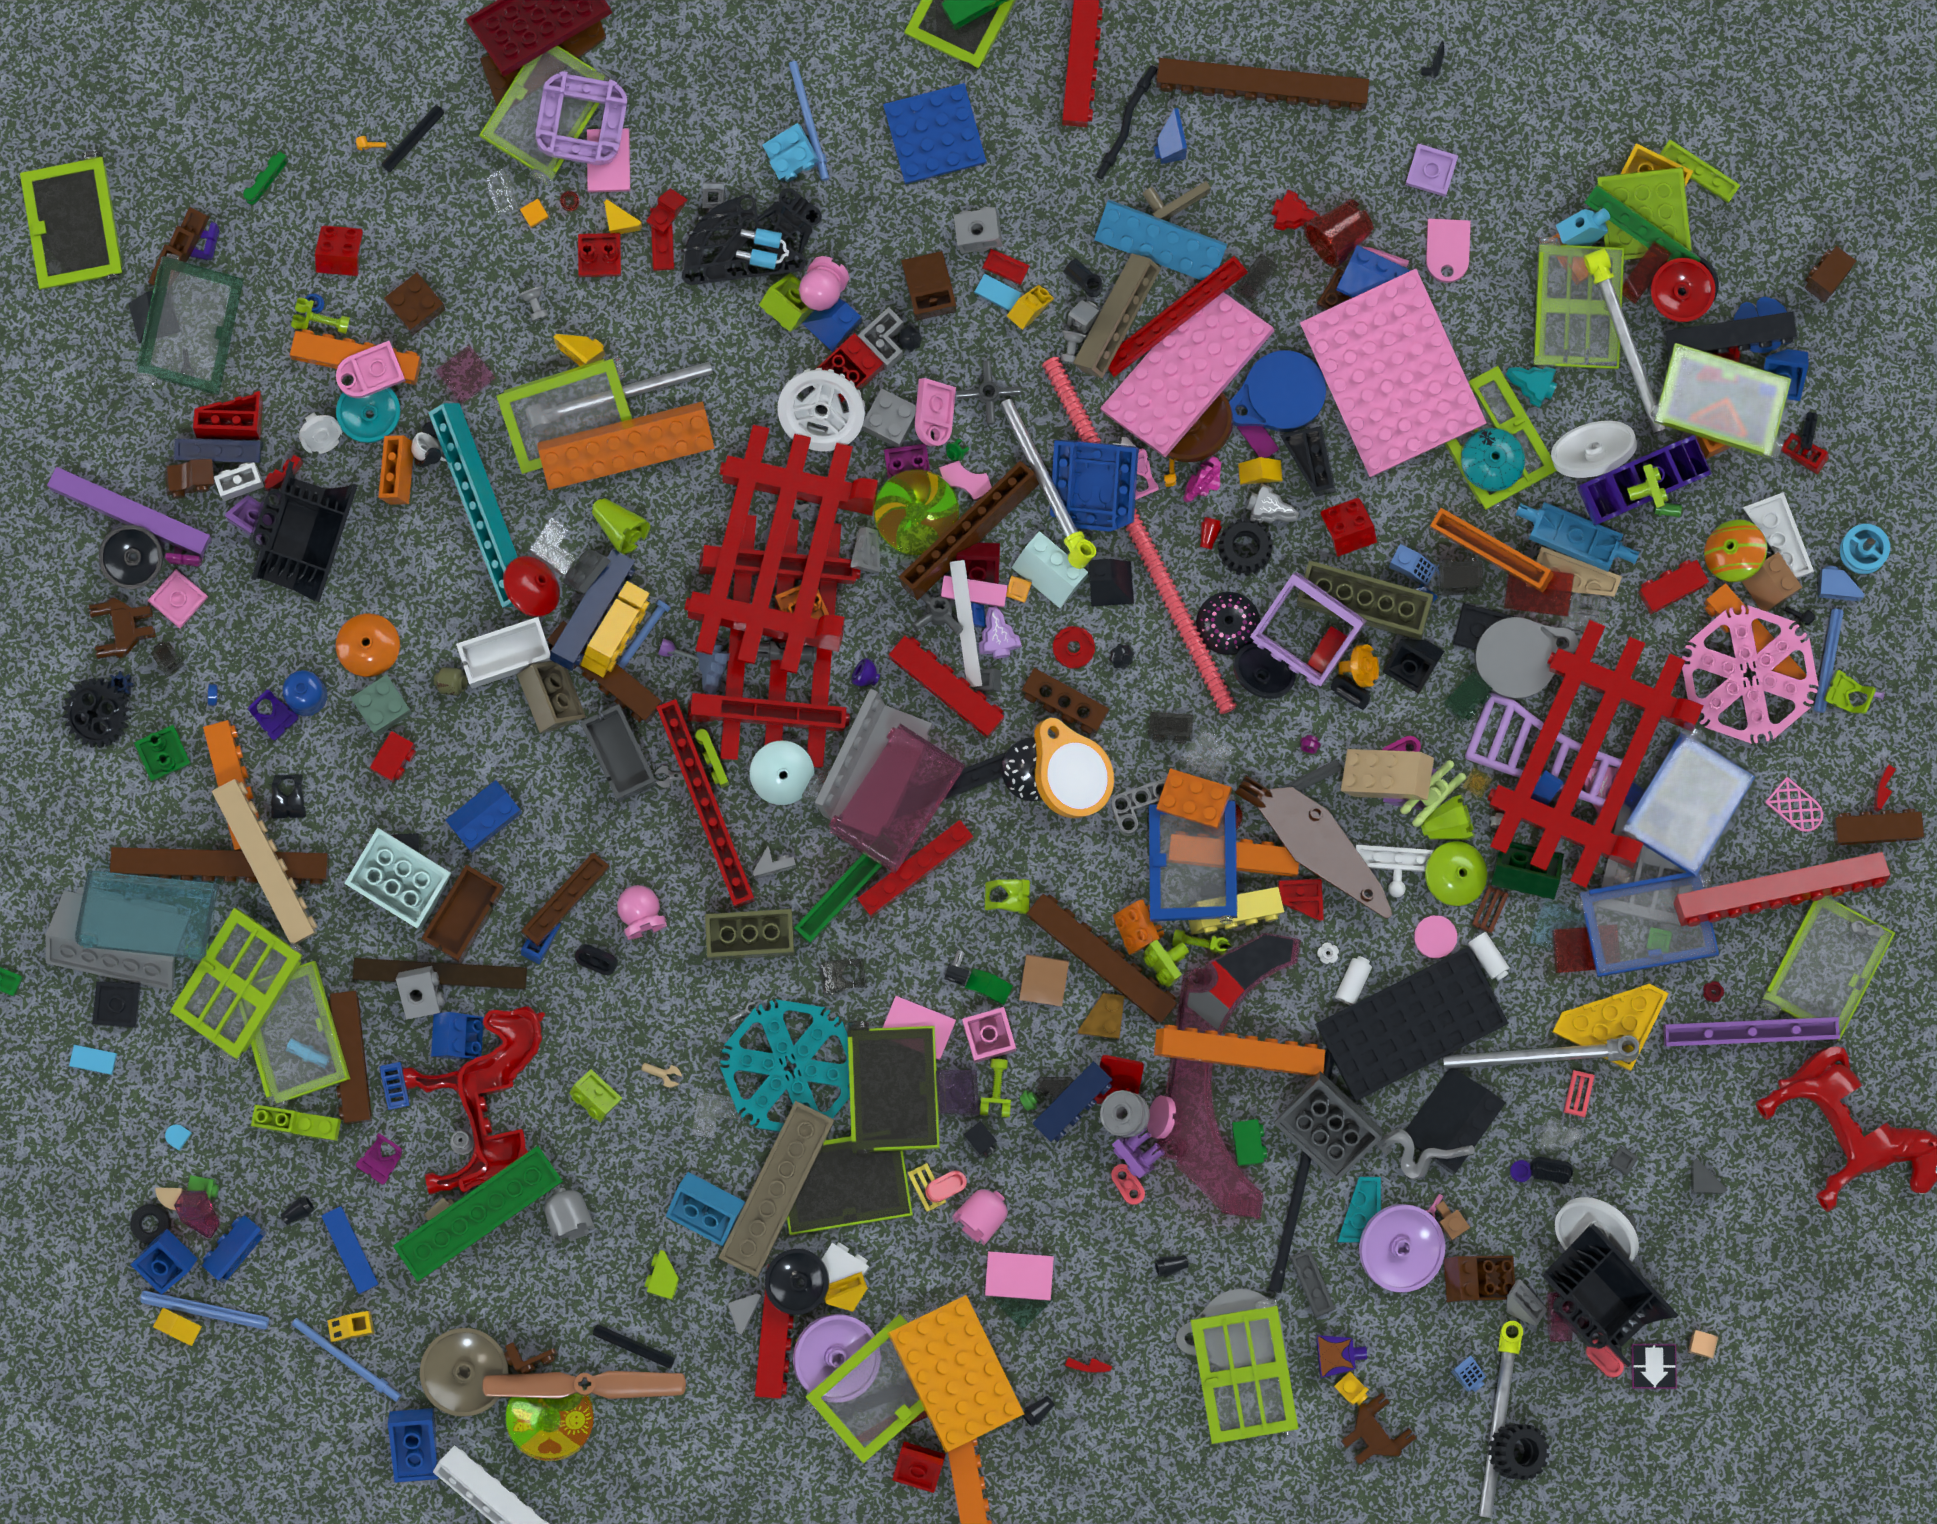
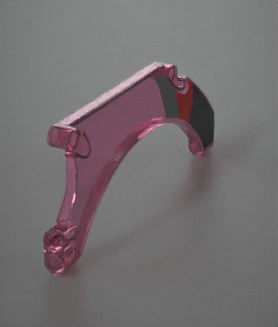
(1208, 1007)

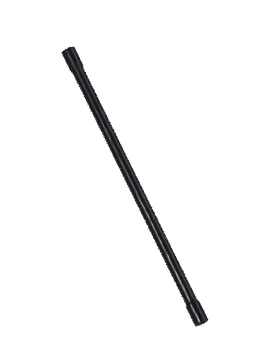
(1278, 1274)

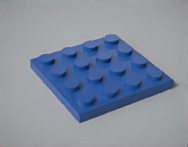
(934, 133)

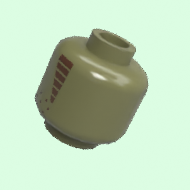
(450, 681)

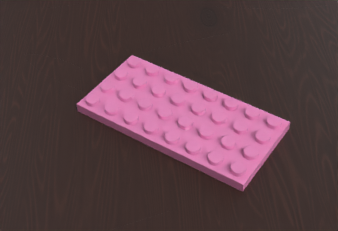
(1186, 373)

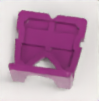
(178, 559)
(375, 1164)

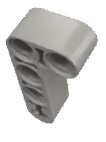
(1133, 806)

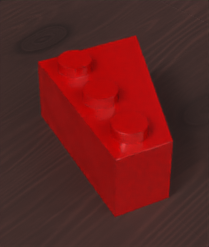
(230, 419)

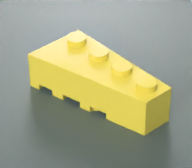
(1251, 907)

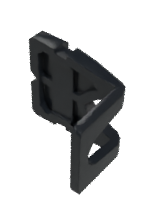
(287, 805)

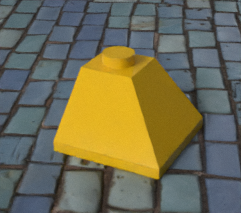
(579, 348)

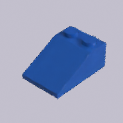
(413, 1444)

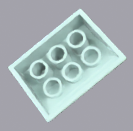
(398, 878)

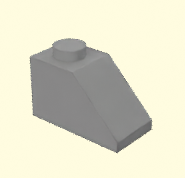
(1083, 316)

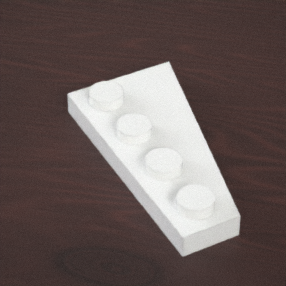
(1781, 533)

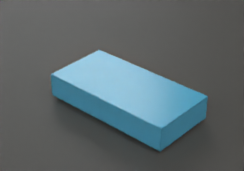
(997, 292)
(93, 1059)

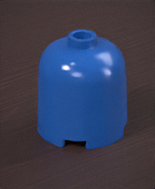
(304, 693)

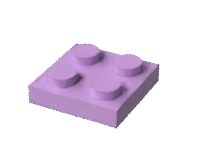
(1431, 170)

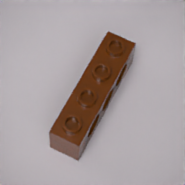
(1040, 680)

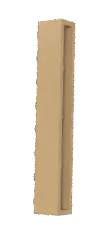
(264, 861)

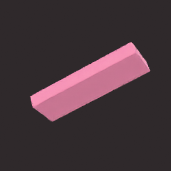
(979, 592)

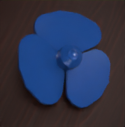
(1764, 306)

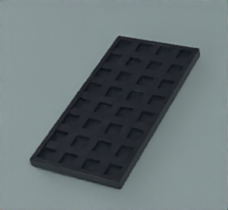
(1411, 1024)

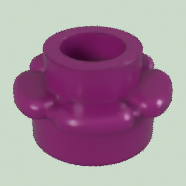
(1310, 741)

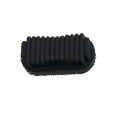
(1351, 692)
(1551, 1170)

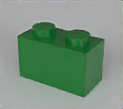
(1248, 1143)

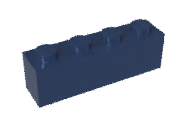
(1072, 1102)

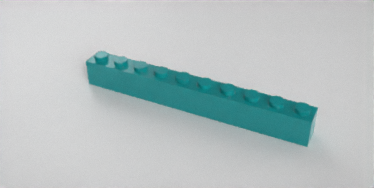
(475, 493)

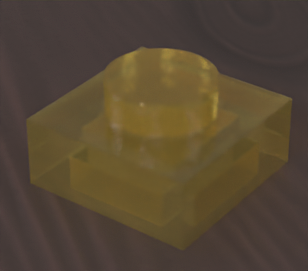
(1477, 783)

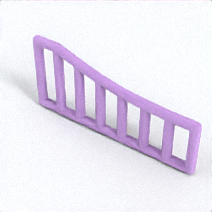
(1530, 720)

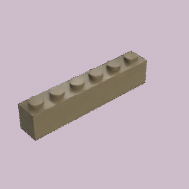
(1117, 315)

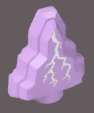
(998, 636)

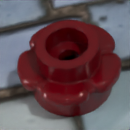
(1719, 991)

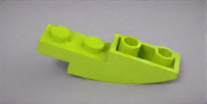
(296, 1123)

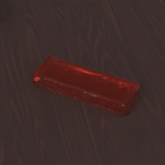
(1644, 272)

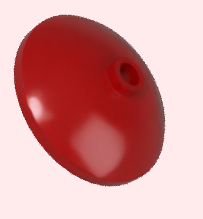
(1695, 281)
(531, 586)

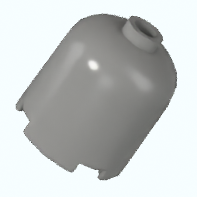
(567, 1215)

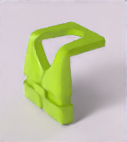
(1842, 686)
(1017, 895)

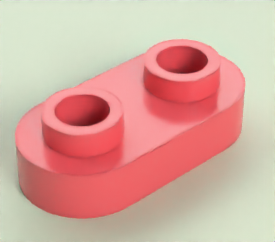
(1128, 1184)

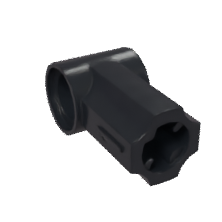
(1082, 277)

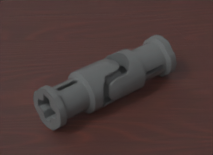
(775, 650)

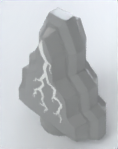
(1268, 507)

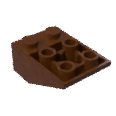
(929, 286)
(1478, 1278)

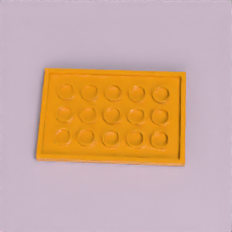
(956, 1373)

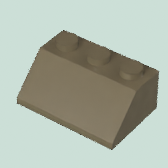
(550, 696)

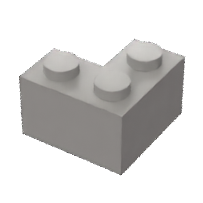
(879, 335)

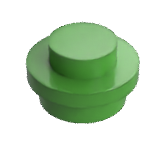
(1029, 1100)

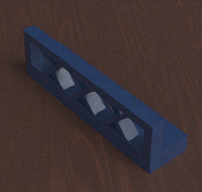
(218, 450)

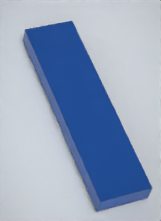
(350, 1250)

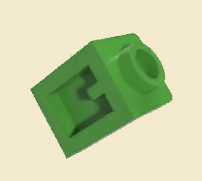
(203, 1184)

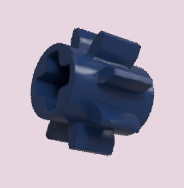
(124, 680)

